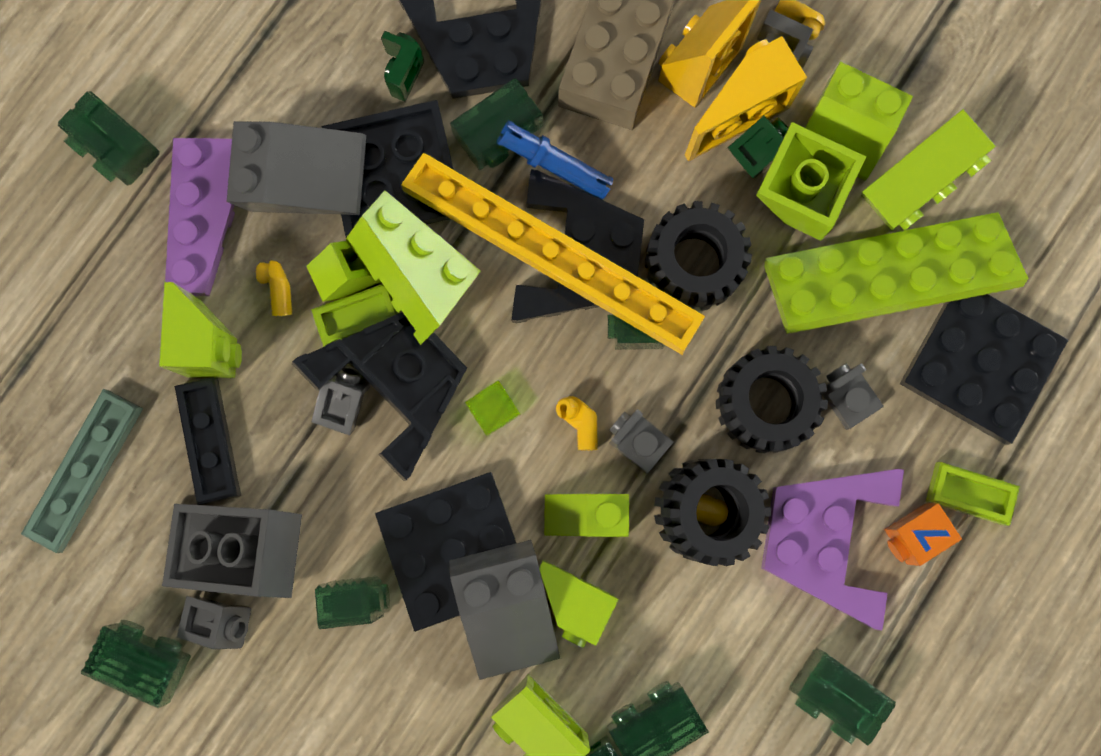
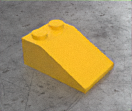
(707, 48)
(760, 86)

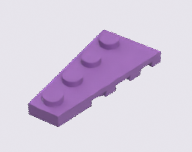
(198, 212)

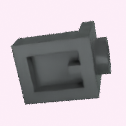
(793, 32)
(851, 395)
(341, 401)
(639, 440)
(213, 623)

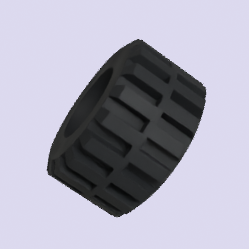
(712, 228)
(794, 376)
(744, 517)

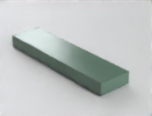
(82, 471)

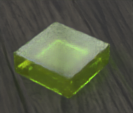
(492, 408)

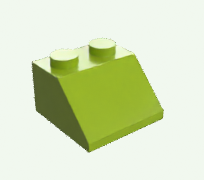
(859, 113)
(809, 181)
(194, 338)
(538, 723)

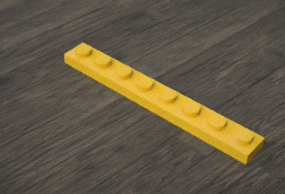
(553, 253)

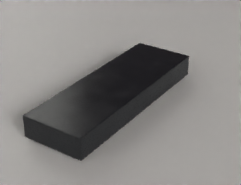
(207, 441)

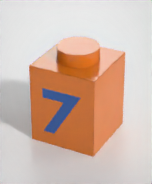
(922, 535)

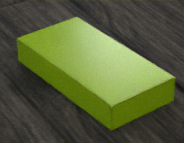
(353, 314)
(972, 493)

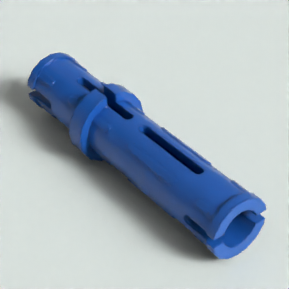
(540, 152)

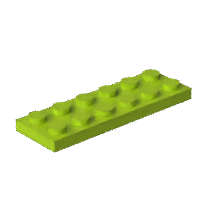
(894, 272)

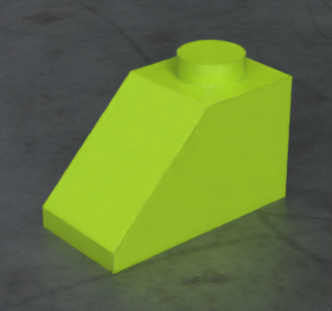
(339, 272)
(586, 515)
(577, 605)

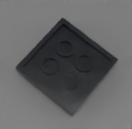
(392, 149)
(984, 364)
(437, 529)

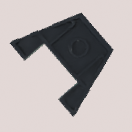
(479, 50)
(591, 223)
(407, 375)

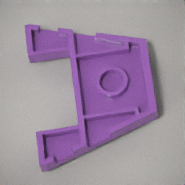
(813, 535)

